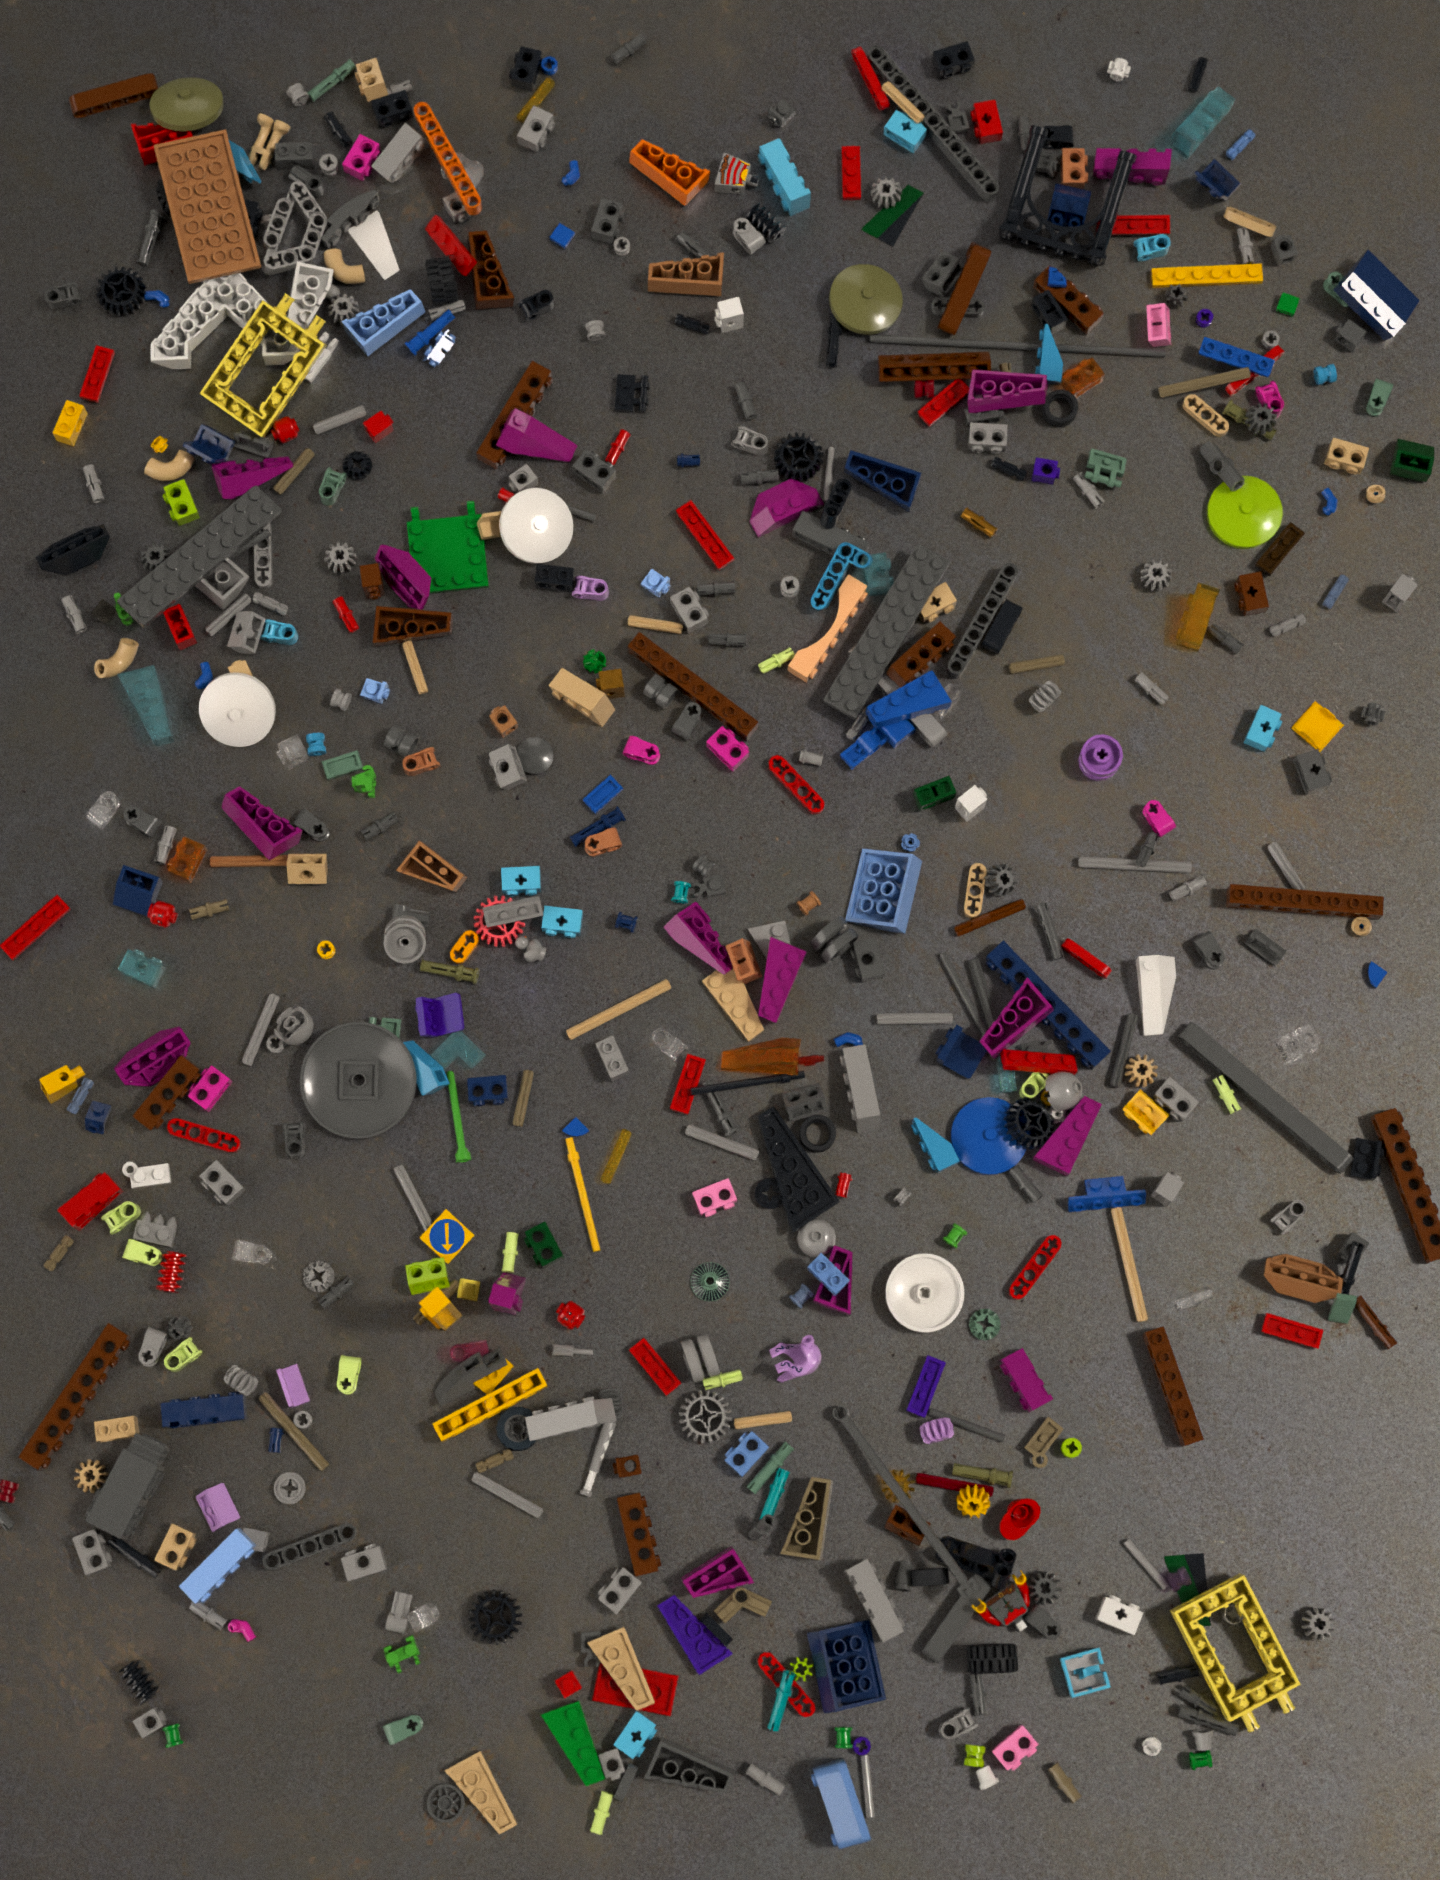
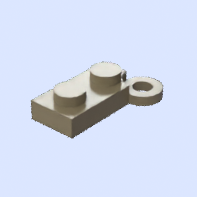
(1042, 1440)

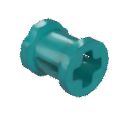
(681, 892)

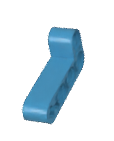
(837, 578)

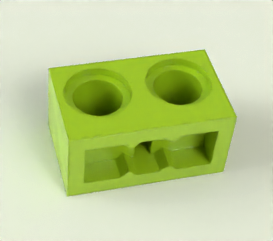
(184, 501)
(428, 1278)

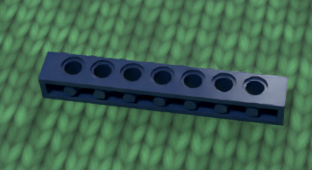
(1099, 1051)

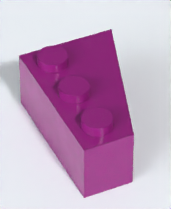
(842, 1301)

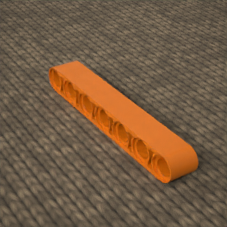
(446, 150)

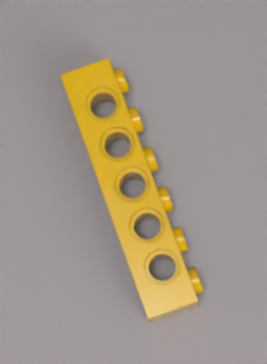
(490, 1405)

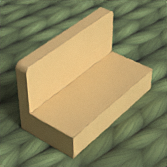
(489, 525)

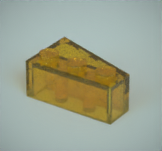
(1196, 617)

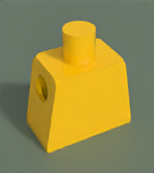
(55, 1088)

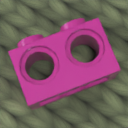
(358, 156)
(723, 751)
(214, 1091)

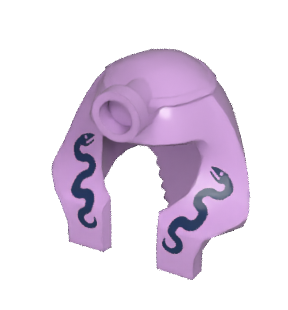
(805, 1358)

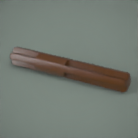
(989, 917)

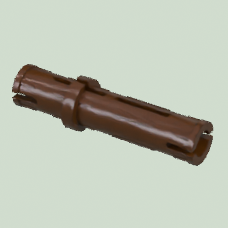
(1380, 1330)

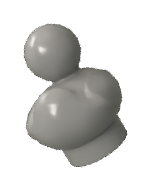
(534, 950)

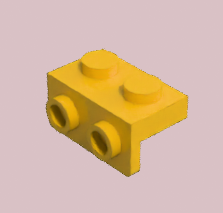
(1145, 1112)

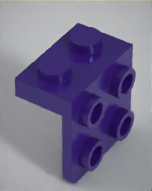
(439, 1015)

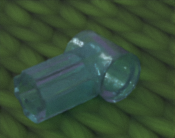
(1006, 1078)

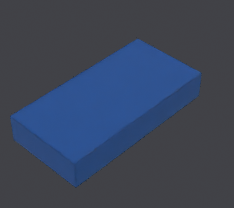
(602, 794)

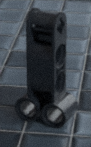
(982, 1560)

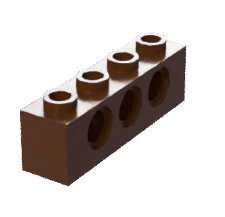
(1084, 321)
(937, 635)
(144, 1113)
(640, 1566)

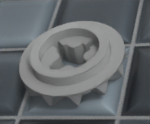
(328, 1277)
(284, 1480)

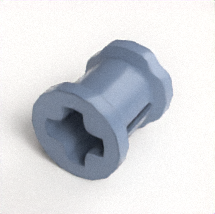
(801, 1296)

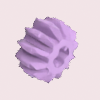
(936, 1430)

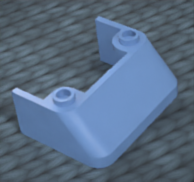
(841, 1804)

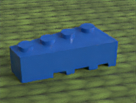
(914, 699)

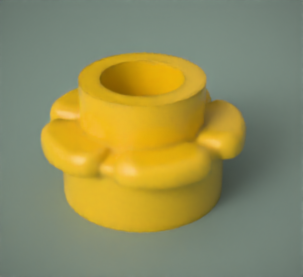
(159, 444)

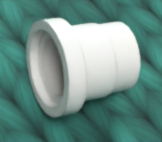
(986, 1777)

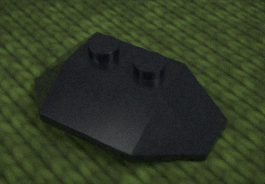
(74, 551)

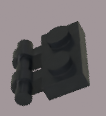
(625, 393)

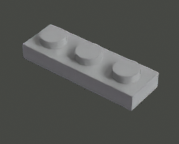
(513, 911)

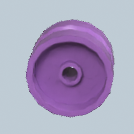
(1097, 747)

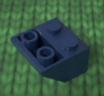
(1068, 206)
(136, 890)

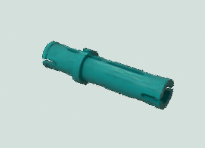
(776, 1490)
(783, 1692)

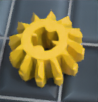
(973, 1501)

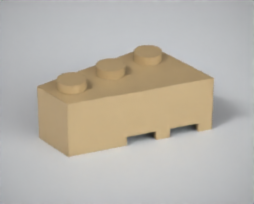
(582, 697)

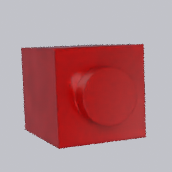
(378, 426)
(568, 1684)

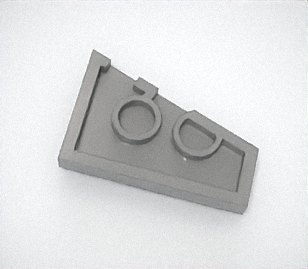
(763, 933)

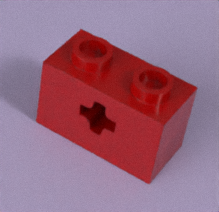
(987, 112)
(180, 627)

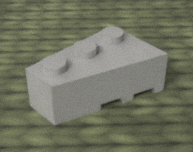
(400, 153)

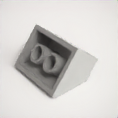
(223, 583)

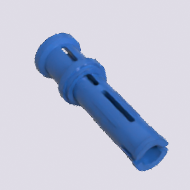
(422, 338)

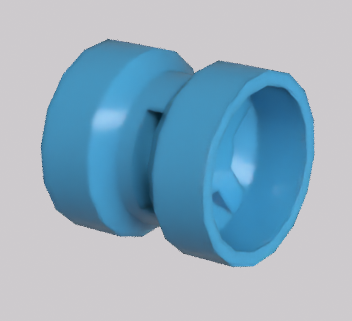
(1325, 374)
(316, 744)

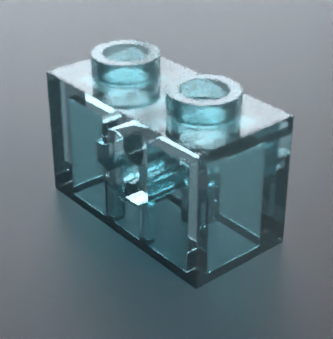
(875, 584)
(148, 976)

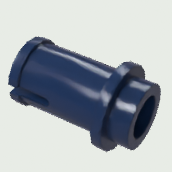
(688, 460)
(275, 1440)

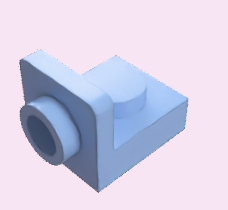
(656, 583)
(375, 691)

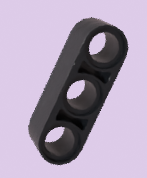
(835, 503)
(1002, 626)

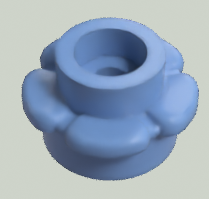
(910, 847)

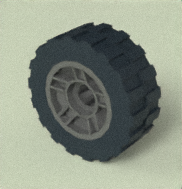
(506, 1429)

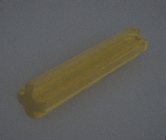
(536, 99)
(616, 1156)

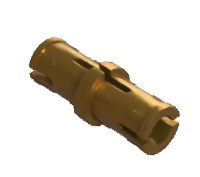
(978, 522)

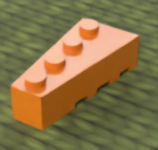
(669, 172)

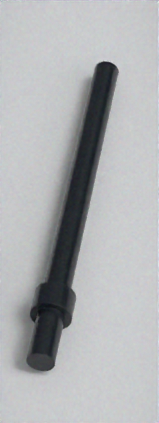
(784, 1078)

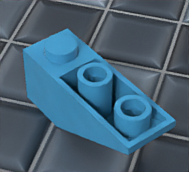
(243, 164)
(1049, 356)
(429, 1072)
(939, 1149)

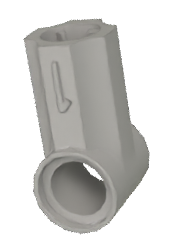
(397, 1619)

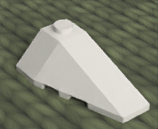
(309, 290)

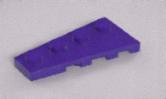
(696, 1640)

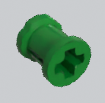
(172, 1735)
(843, 1737)
(1196, 1759)

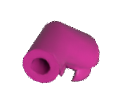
(242, 1627)

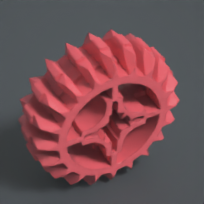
(496, 938)

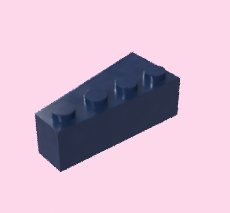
(885, 478)
(203, 1411)

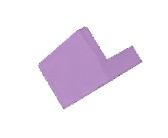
(293, 1386)
(217, 1507)

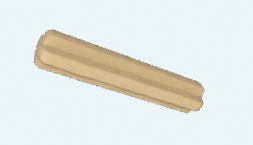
(903, 102)
(655, 624)
(415, 667)
(762, 1420)

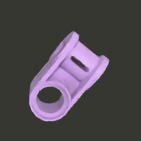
(586, 588)

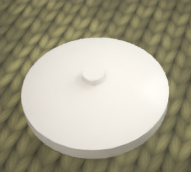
(536, 525)
(237, 709)
(924, 1293)

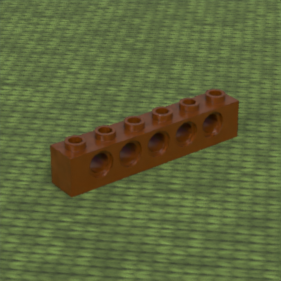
(931, 366)
(534, 374)
(1173, 1386)

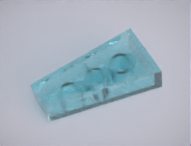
(1202, 121)
(148, 699)

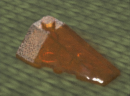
(772, 1056)

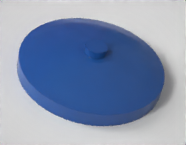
(982, 1139)

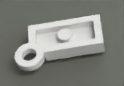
(147, 1175)

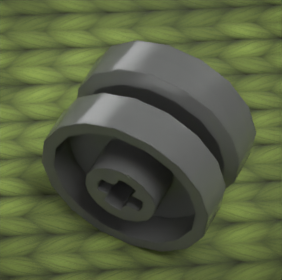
(834, 940)

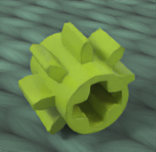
(795, 1666)

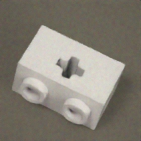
(729, 315)
(971, 802)
(1107, 1614)

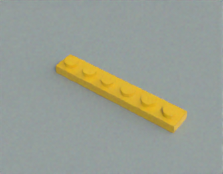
(1207, 275)

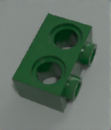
(934, 793)
(547, 1243)

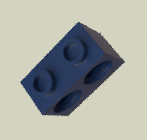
(487, 1084)

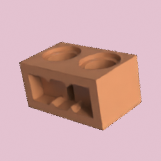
(1070, 168)
(744, 961)

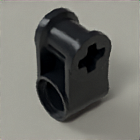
(1059, 137)
(535, 305)

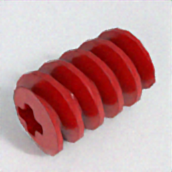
(171, 1271)

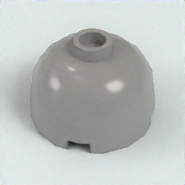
(294, 1026)
(1064, 1090)
(816, 1238)

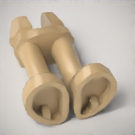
(279, 129)

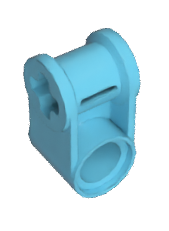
(1148, 248)
(275, 632)

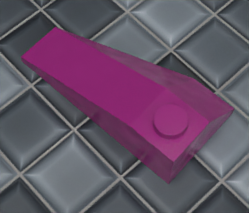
(530, 437)
(237, 479)
(693, 932)

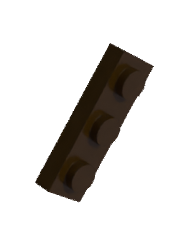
(1280, 549)

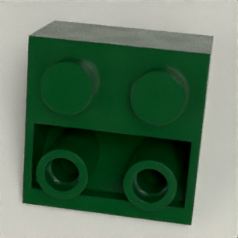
(1412, 460)

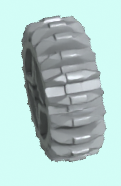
(701, 1399)

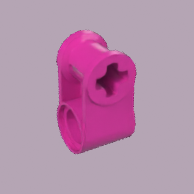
(1270, 395)
(639, 749)
(1159, 820)

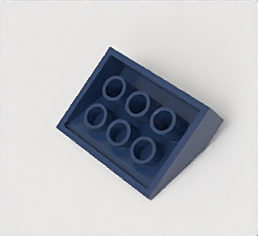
(1377, 295)
(846, 1666)

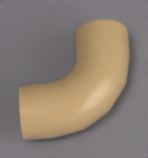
(343, 272)
(171, 470)
(119, 661)

